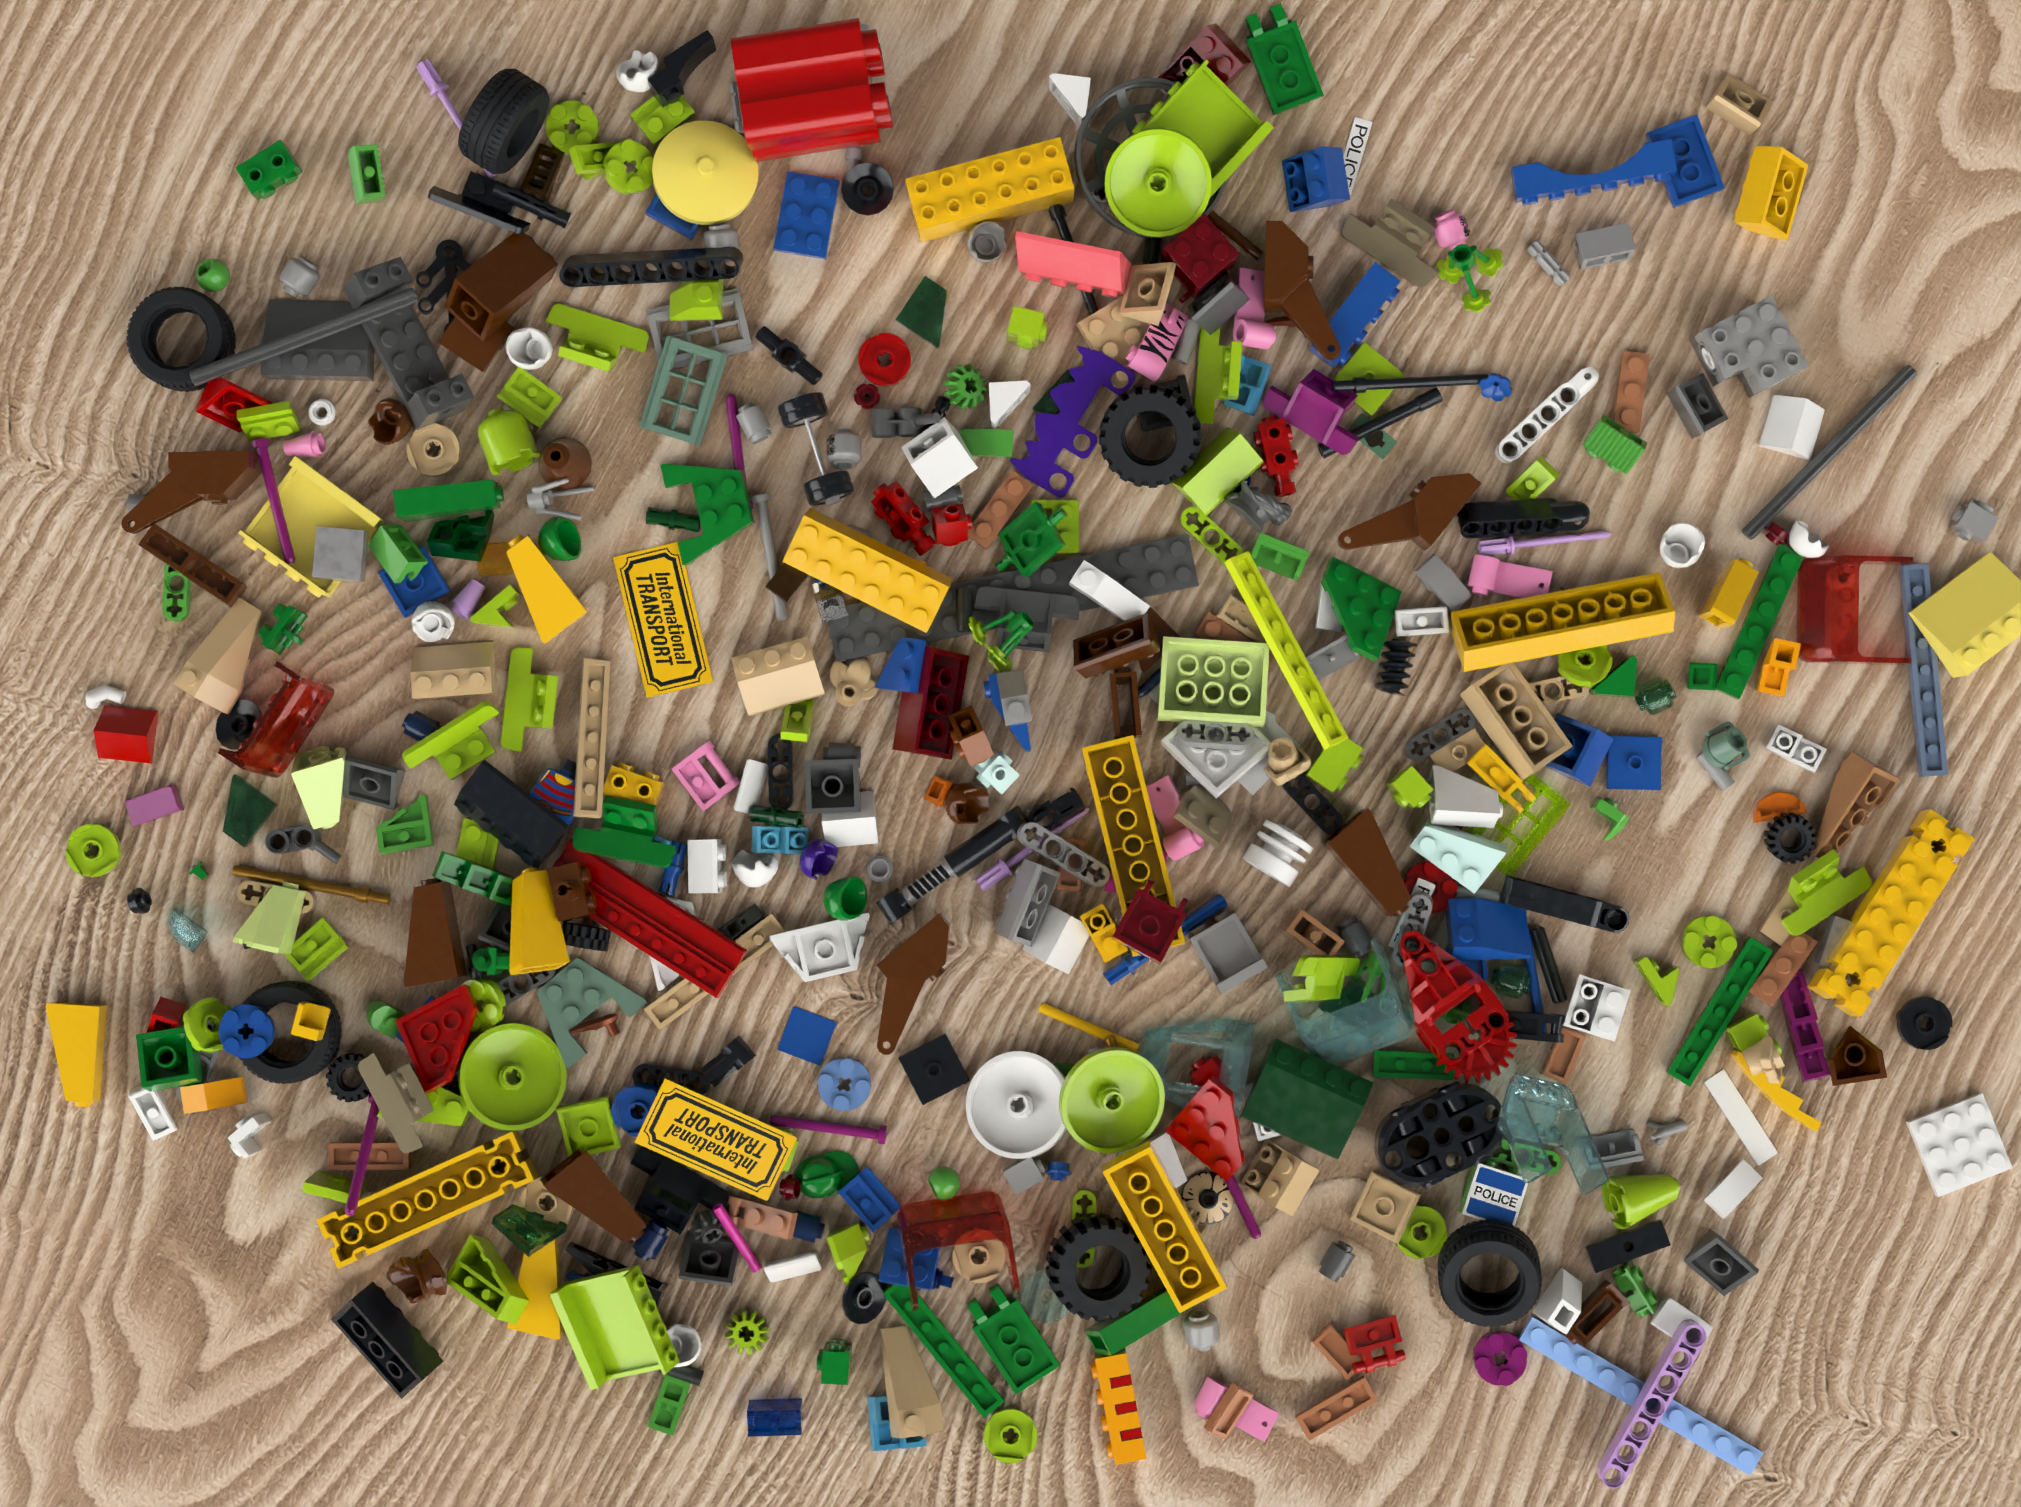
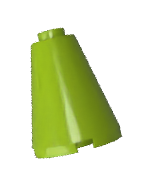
(1638, 1196)

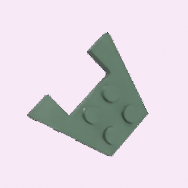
(577, 994)

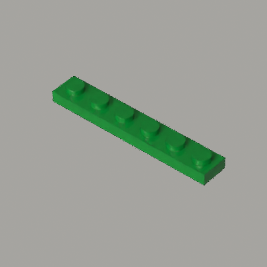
(1759, 621)
(1719, 1011)
(946, 1350)

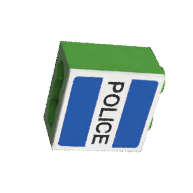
(1493, 1193)

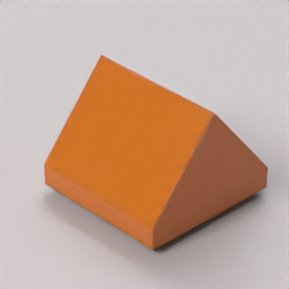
(938, 791)

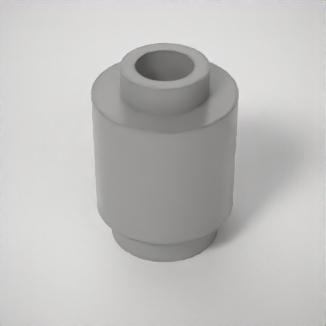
(753, 423)

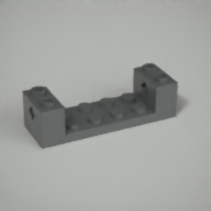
(406, 348)

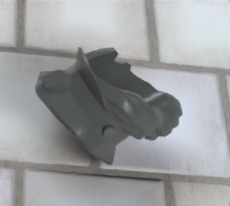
(1258, 507)

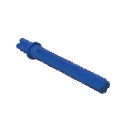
(1190, 922)

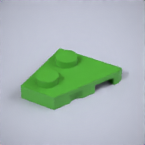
(407, 829)

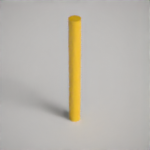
(1085, 1026)

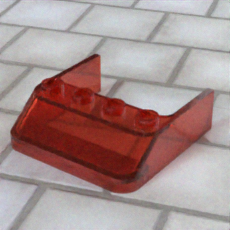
(1831, 609)

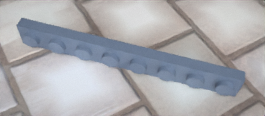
(1923, 676)

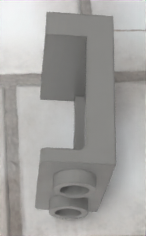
(1227, 951)

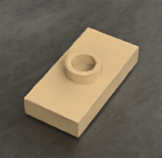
(1238, 616)
(1458, 751)
(1772, 926)

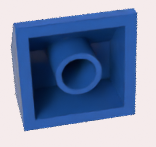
(1587, 753)

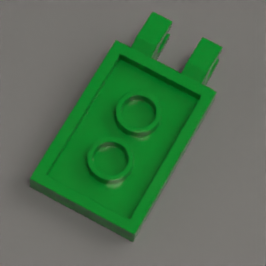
(1282, 62)
(1012, 1340)

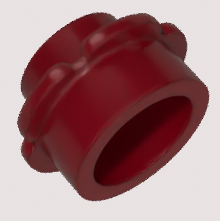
(864, 389)
(1776, 534)
(790, 1188)

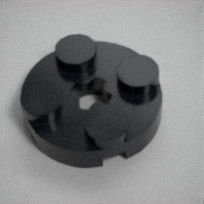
(1939, 1027)

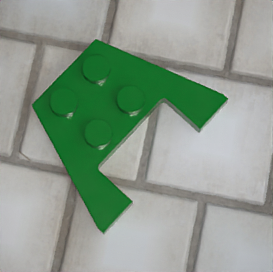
(720, 503)

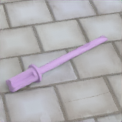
(438, 88)
(1508, 544)
(1001, 869)

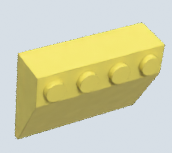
(1972, 615)

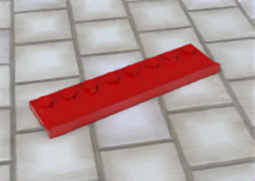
(658, 925)

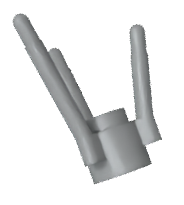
(541, 498)

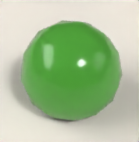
(212, 275)
(944, 1182)

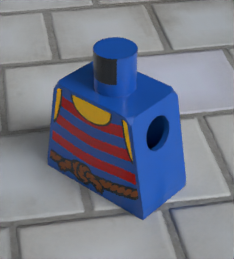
(557, 791)

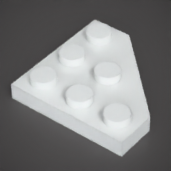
(1216, 767)

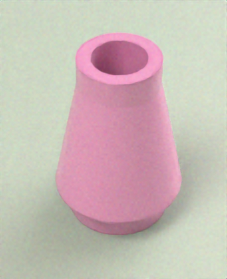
(306, 445)

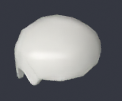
(1804, 544)

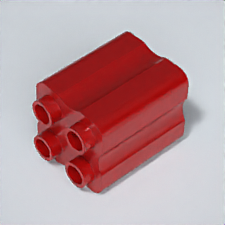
(810, 89)

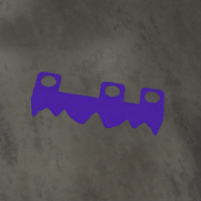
(1060, 429)

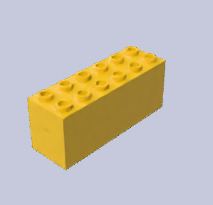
(990, 189)

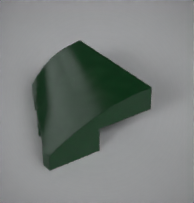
(461, 537)

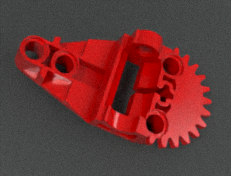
(1440, 991)

